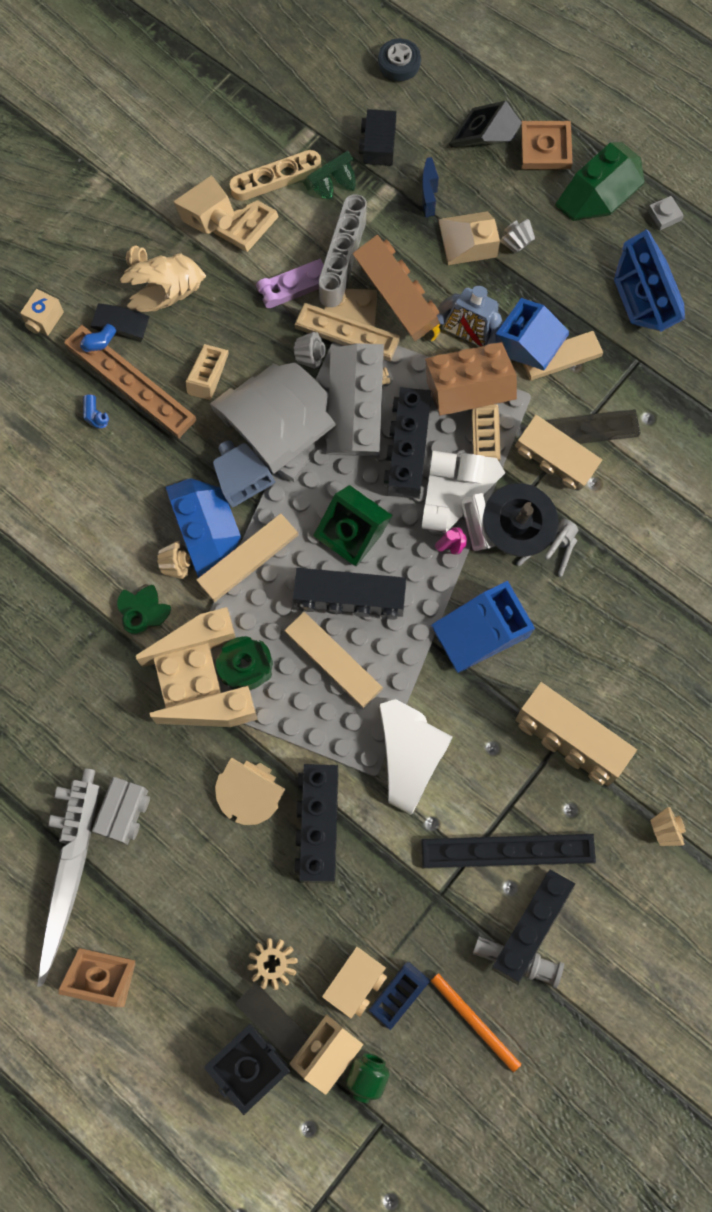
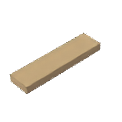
(344, 330)
(247, 557)
(333, 660)

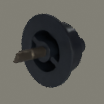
(520, 520)

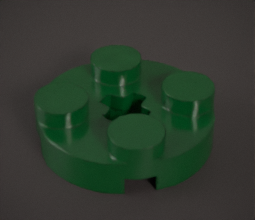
(251, 676)

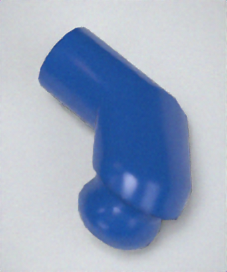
(99, 340)
(92, 415)

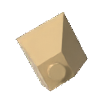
(469, 237)

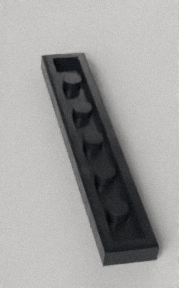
(508, 851)

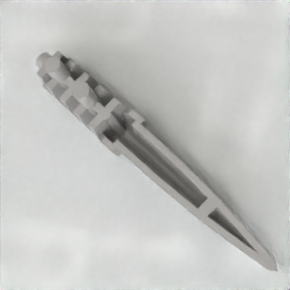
(76, 834)

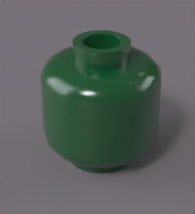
(367, 1078)

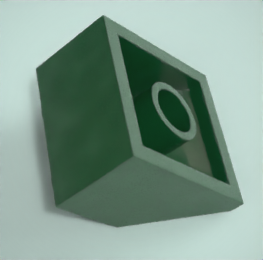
(352, 524)

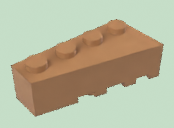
(396, 287)

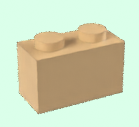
(354, 983)
(326, 1054)

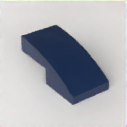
(429, 187)

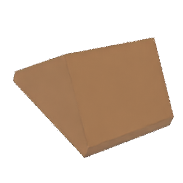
(98, 978)

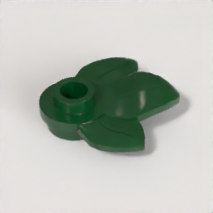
(143, 606)

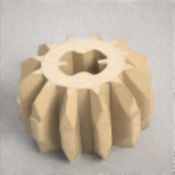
(264, 957)

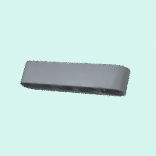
(339, 256)

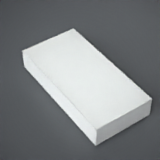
(473, 511)

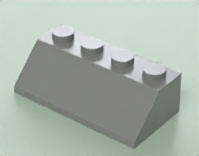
(355, 399)

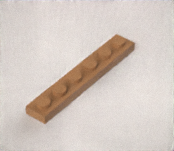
(134, 385)

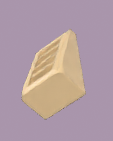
(202, 386)
(486, 416)

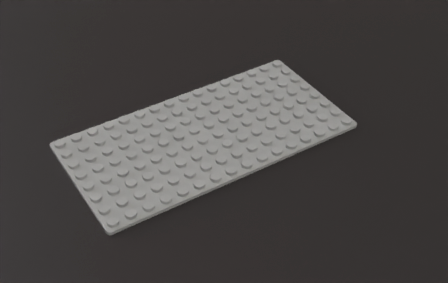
(300, 697)

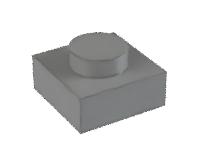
(665, 213)

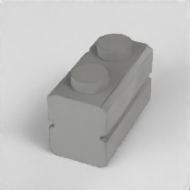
(121, 811)

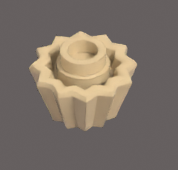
(174, 560)
(668, 828)

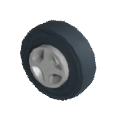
(408, 57)

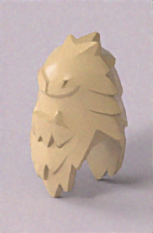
(167, 280)

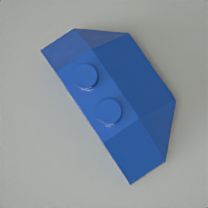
(648, 285)
(204, 522)

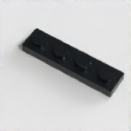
(533, 927)

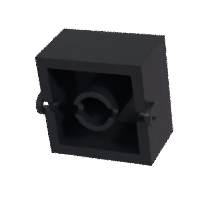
(247, 1068)

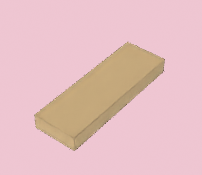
(571, 353)

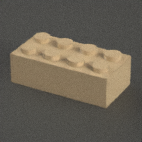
(575, 735)

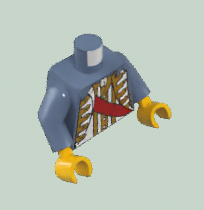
(470, 316)

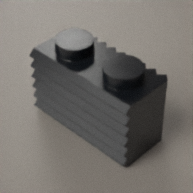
(379, 137)

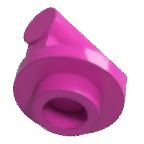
(453, 540)

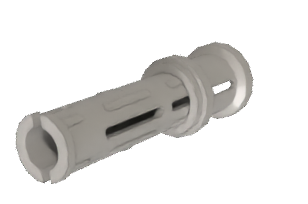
(539, 968)

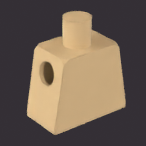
(205, 207)

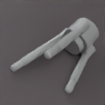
(565, 536)

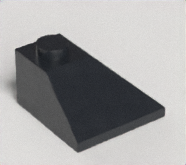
(487, 126)

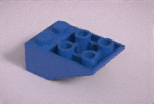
(483, 627)

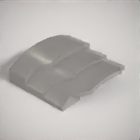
(277, 413)

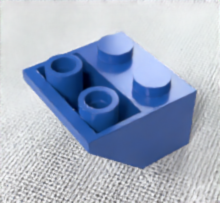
(531, 334)

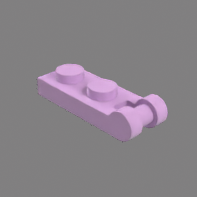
(290, 284)

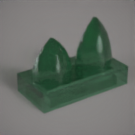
(340, 169)

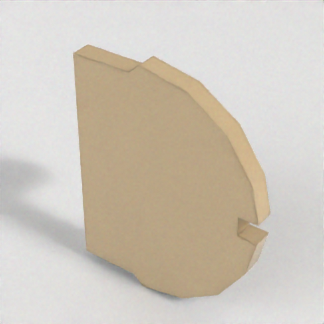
(247, 792)

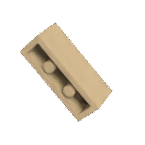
(557, 453)

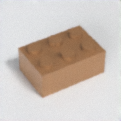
(471, 378)

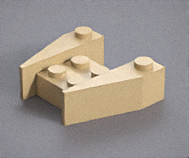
(190, 676)

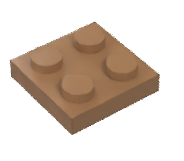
(546, 145)

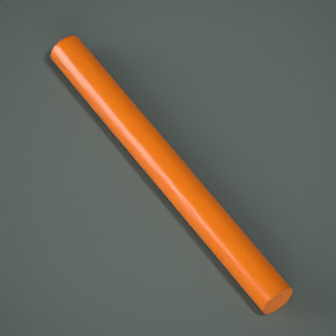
(476, 1023)

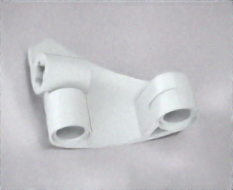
(453, 479)
(411, 752)

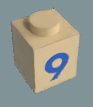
(41, 313)

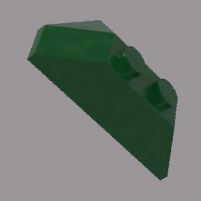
(603, 183)

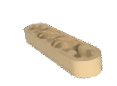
(273, 170)

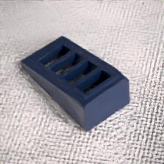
(415, 975)

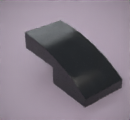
(126, 321)

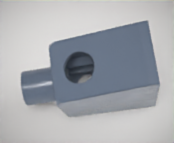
(240, 472)

